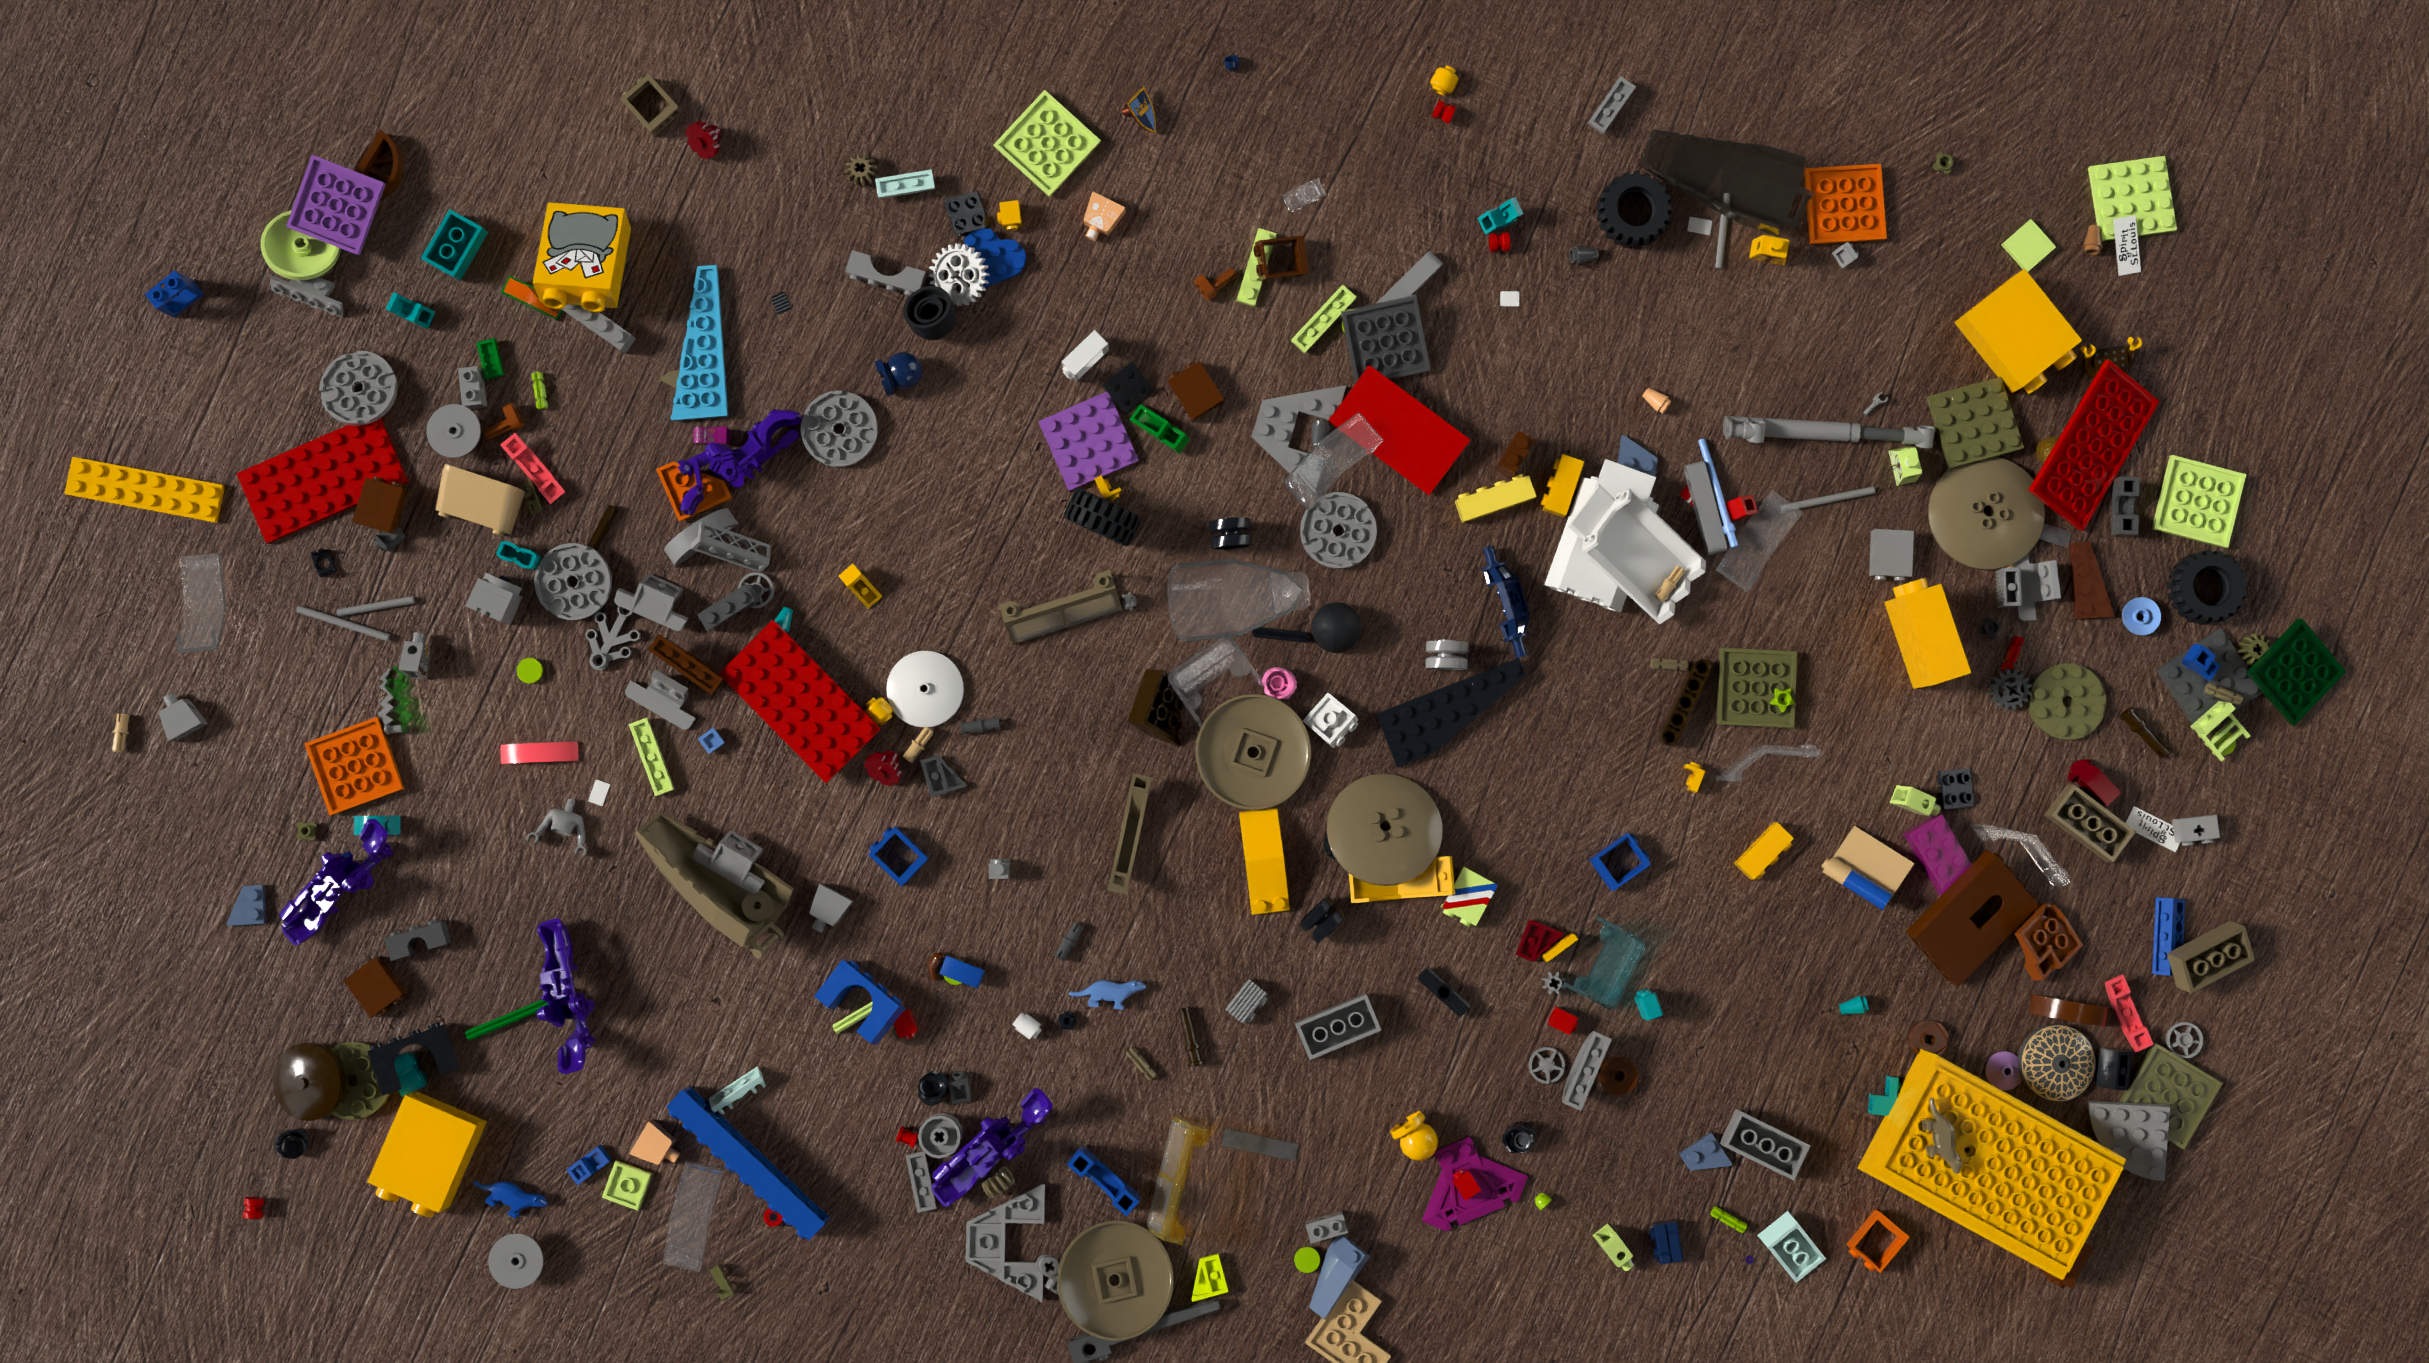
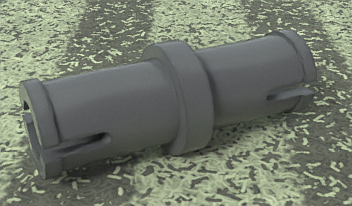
(980, 726)
(1068, 942)

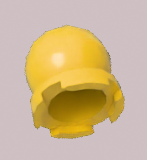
(1416, 1138)

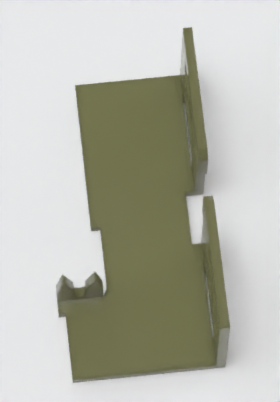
(532, 490)
(725, 1286)

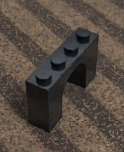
(435, 1040)

